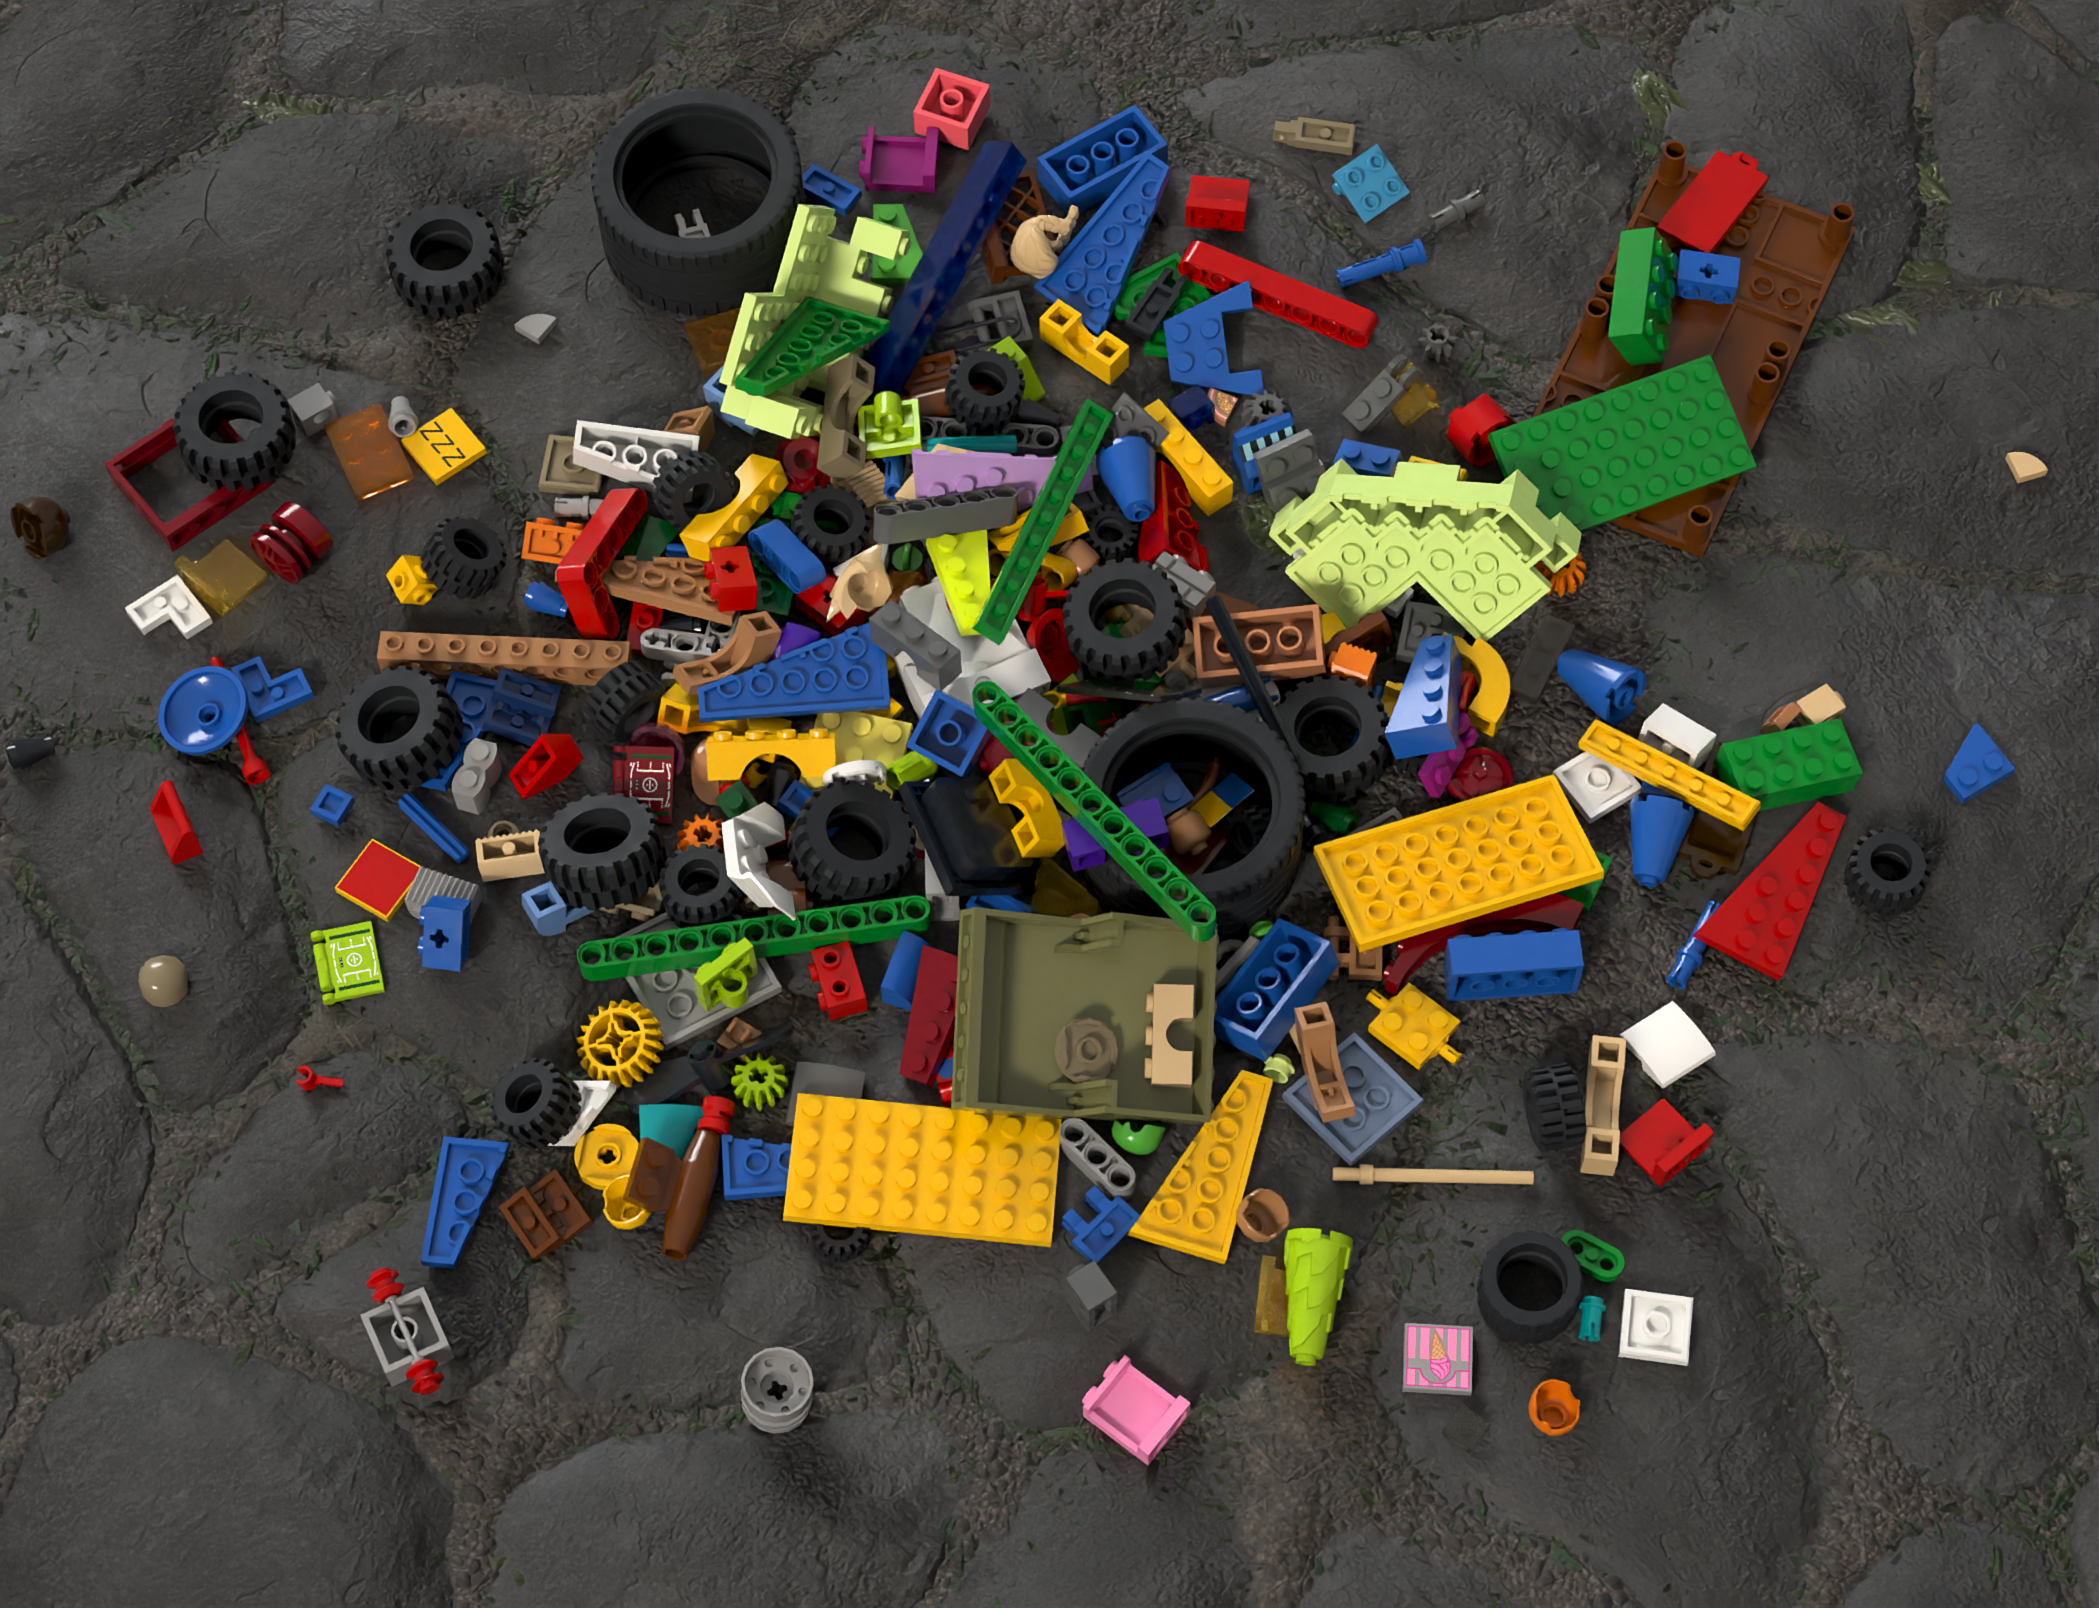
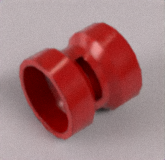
(716, 1114)

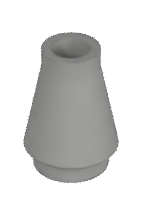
(402, 418)

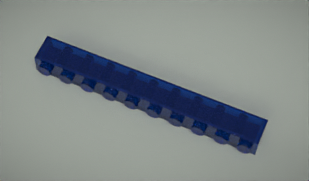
(944, 264)

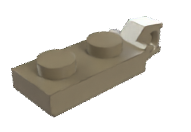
(1316, 135)

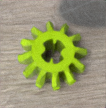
(751, 1090)

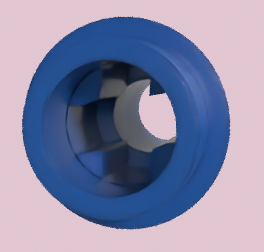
(545, 600)

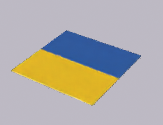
(1222, 799)

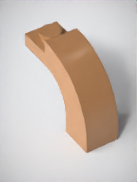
(749, 646)
(1321, 1062)

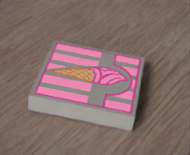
(1437, 1359)

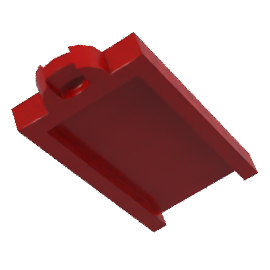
(1714, 201)

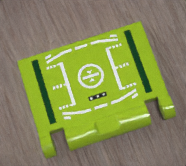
(347, 962)

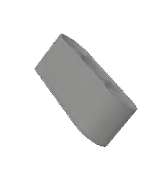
(1093, 1145)

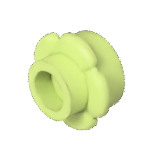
(1278, 1068)

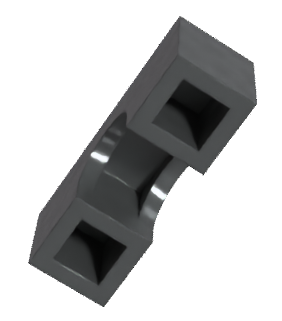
(898, 631)
(1074, 745)

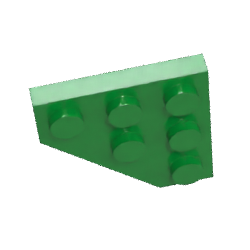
(1139, 283)

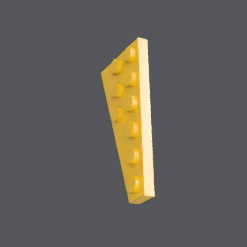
(1202, 1192)

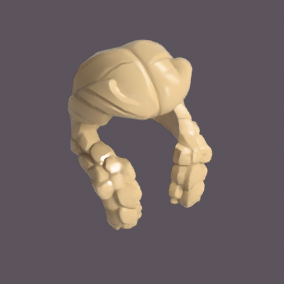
(1033, 250)

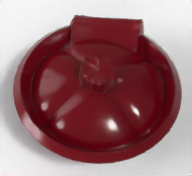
(799, 464)
(1479, 774)

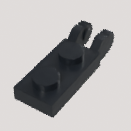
(1155, 305)

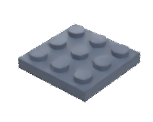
(1379, 1099)

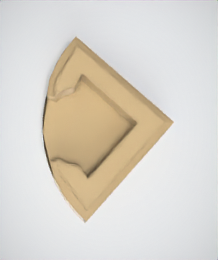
(2025, 466)

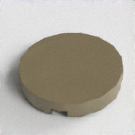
(1086, 1050)

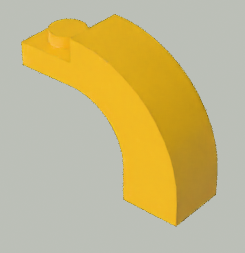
(1493, 683)

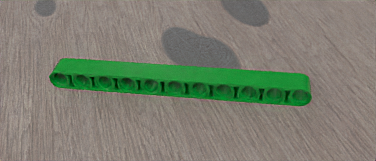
(1098, 822)
(767, 927)

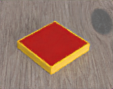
(378, 880)

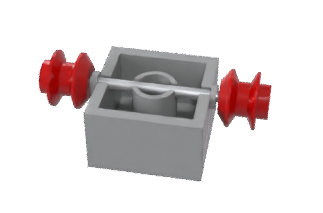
(406, 1333)

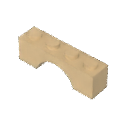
(1602, 1103)

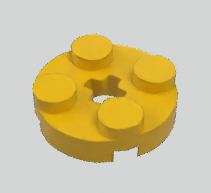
(596, 1143)

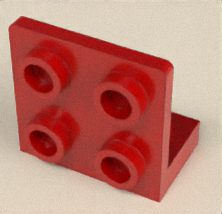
(1217, 203)
(1664, 1142)

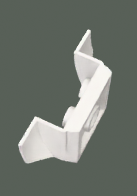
(746, 857)

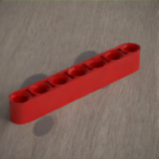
(1280, 294)

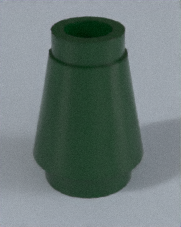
(1335, 818)

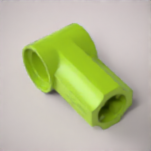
(910, 768)

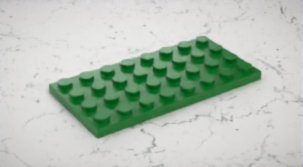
(1628, 446)

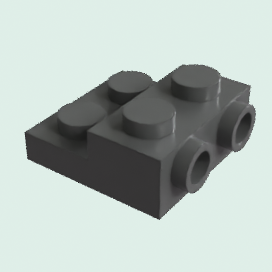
(1289, 469)

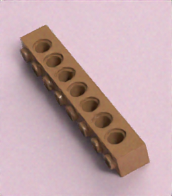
(483, 656)

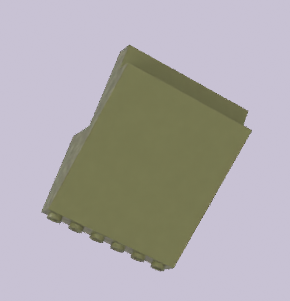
(1037, 973)

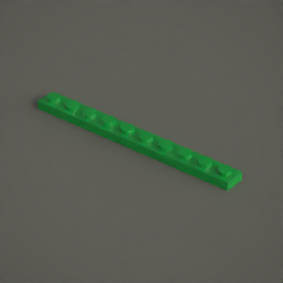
(1042, 522)

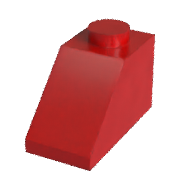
(545, 764)

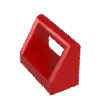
(174, 824)

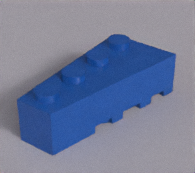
(1427, 706)

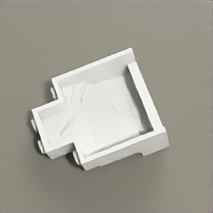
(1008, 664)

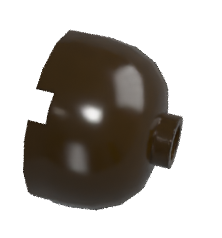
(41, 524)

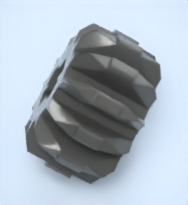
(1264, 406)

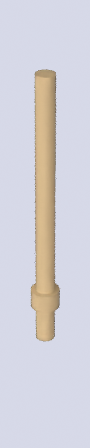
(1367, 1174)

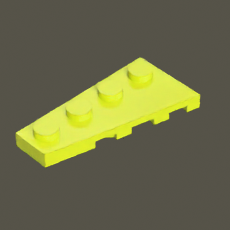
(963, 574)

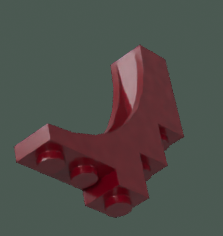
(1538, 915)

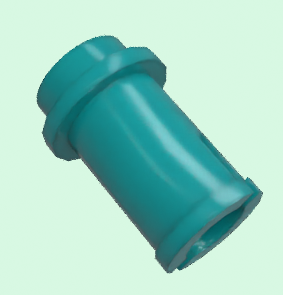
(1591, 1318)

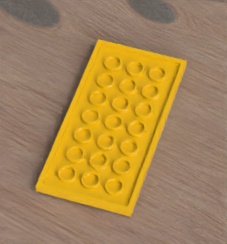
(1457, 862)
(922, 1170)

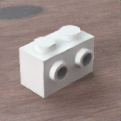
(1677, 736)

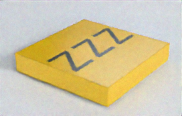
(444, 446)

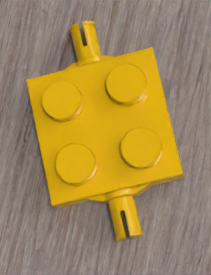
(1414, 1026)

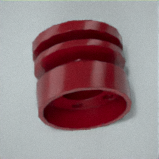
(291, 542)

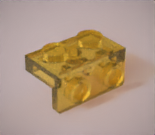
(1416, 400)

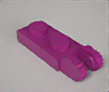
(1441, 765)

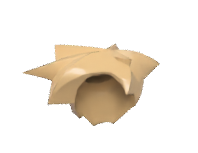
(861, 585)

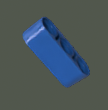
(787, 556)

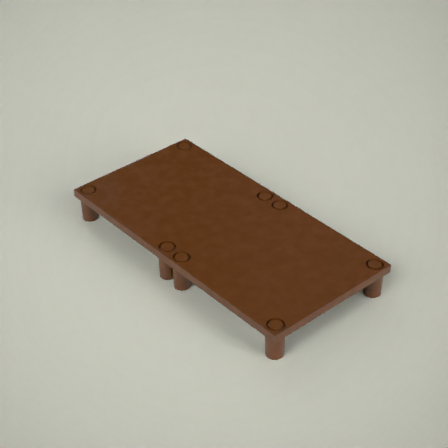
(1754, 341)

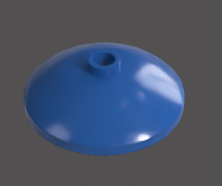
(194, 701)

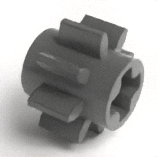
(1436, 342)

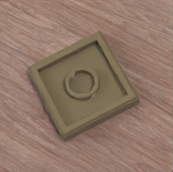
(562, 475)

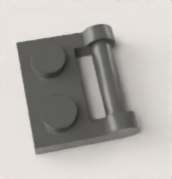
(1001, 305)

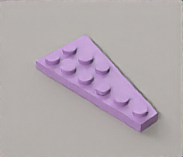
(953, 473)

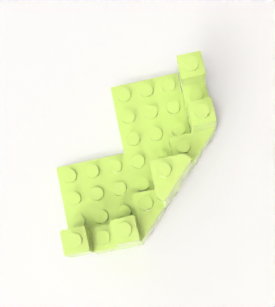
(817, 269)
(1455, 538)

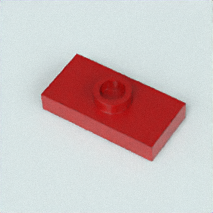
(642, 618)

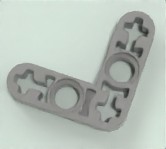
(703, 644)

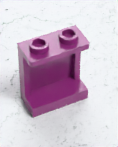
(900, 162)

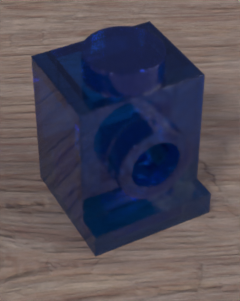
(1192, 408)

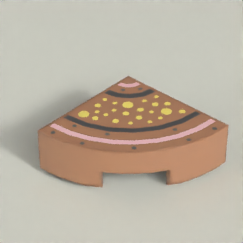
(1224, 406)

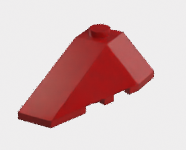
(1171, 525)

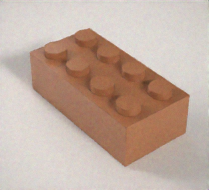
(1279, 640)

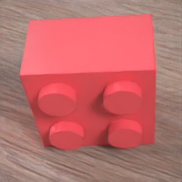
(954, 106)

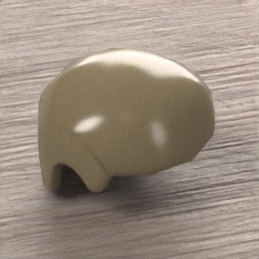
(163, 981)

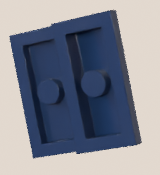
(520, 707)

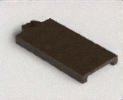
(1712, 840)

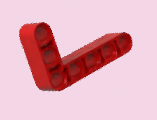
(591, 555)

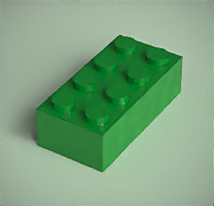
(1642, 296)
(1791, 764)

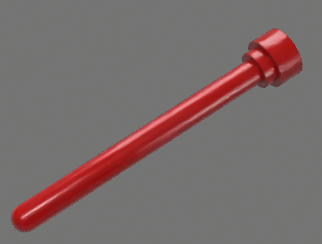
(254, 768)

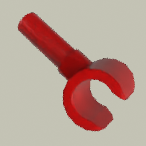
(314, 1080)

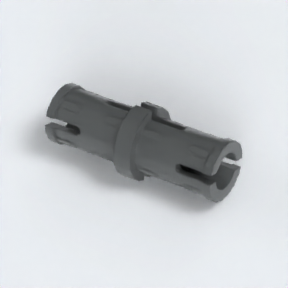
(1456, 210)

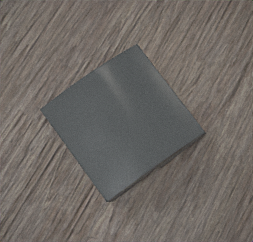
(823, 1080)

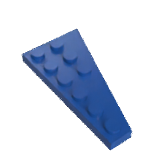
(1102, 254)
(818, 678)

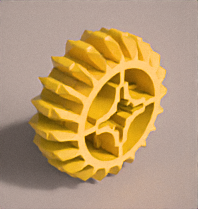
(608, 1032)

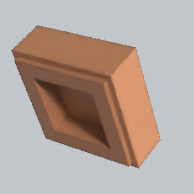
(1781, 718)

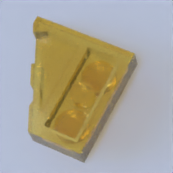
(1059, 893)

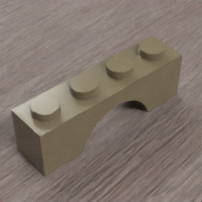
(846, 389)

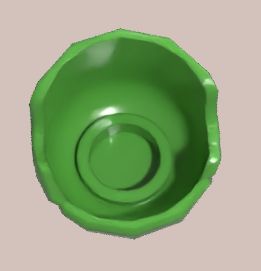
(1136, 1140)

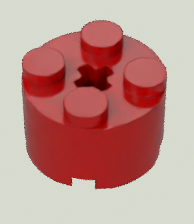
(1472, 426)

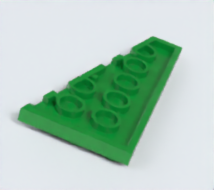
(806, 341)

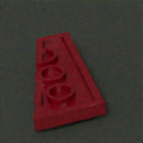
(931, 1016)

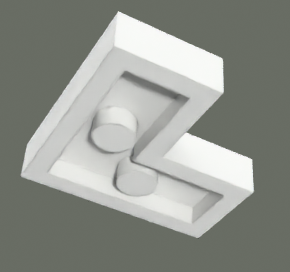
(166, 602)

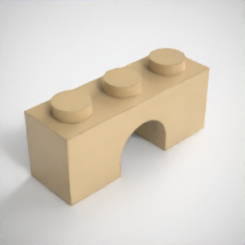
(1167, 1065)

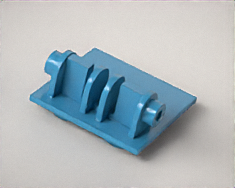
(1369, 183)

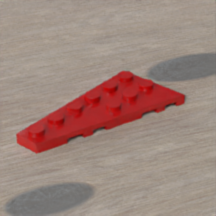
(1771, 905)

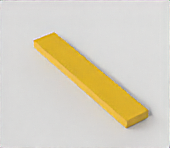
(1669, 775)

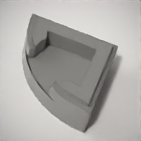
(536, 326)

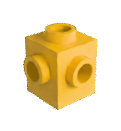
(411, 581)

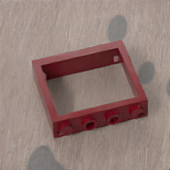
(199, 516)

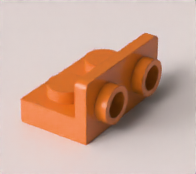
(549, 542)

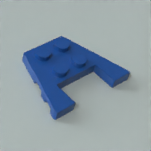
(1199, 347)

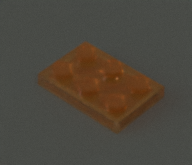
(368, 452)

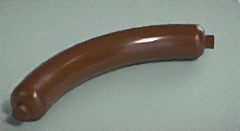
(1208, 781)

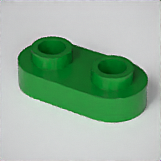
(1593, 1254)

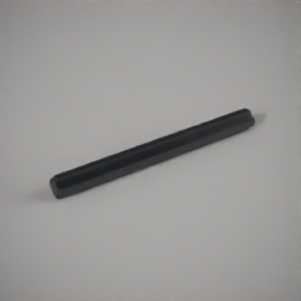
(1248, 670)

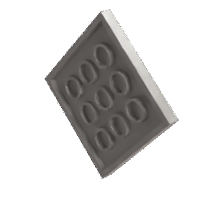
(674, 994)

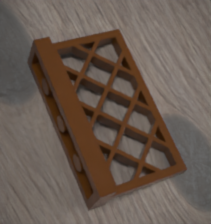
(994, 246)

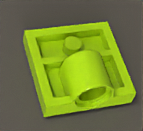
(890, 426)
(733, 967)

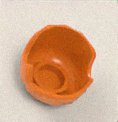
(1554, 1408)

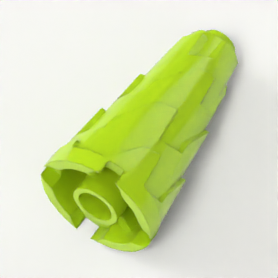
(1313, 1286)

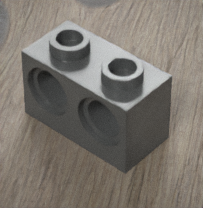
(1091, 1296)

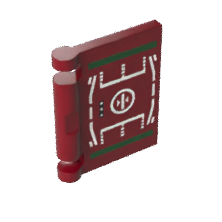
(647, 776)

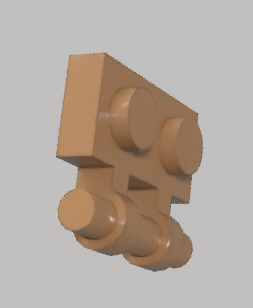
(1361, 965)

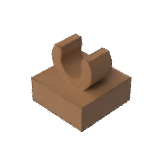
(736, 1034)

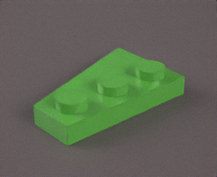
(888, 270)

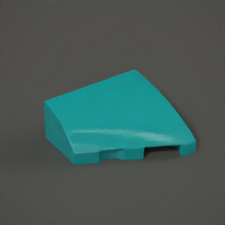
(670, 1124)

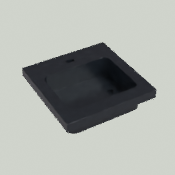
(969, 837)

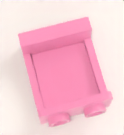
(1134, 1410)

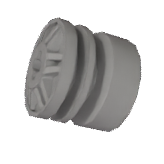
(778, 1371)

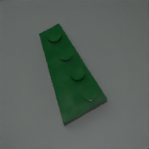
(645, 542)
(772, 592)

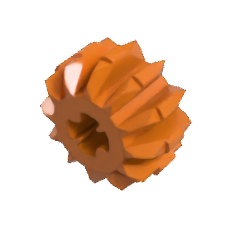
(1567, 577)
(699, 830)

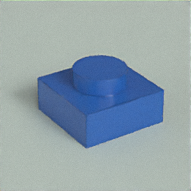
(332, 805)

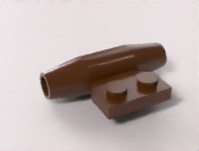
(929, 384)
(678, 1186)

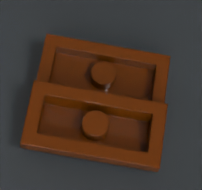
(546, 1214)

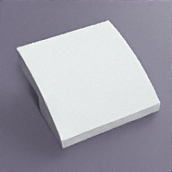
(1668, 1044)

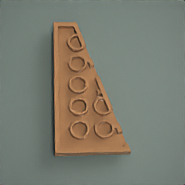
(666, 584)

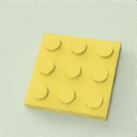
(863, 738)

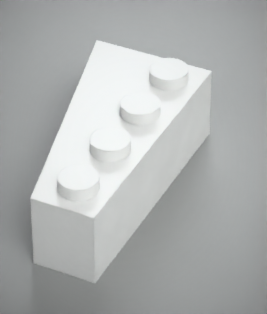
(629, 452)

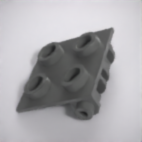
(1133, 420)

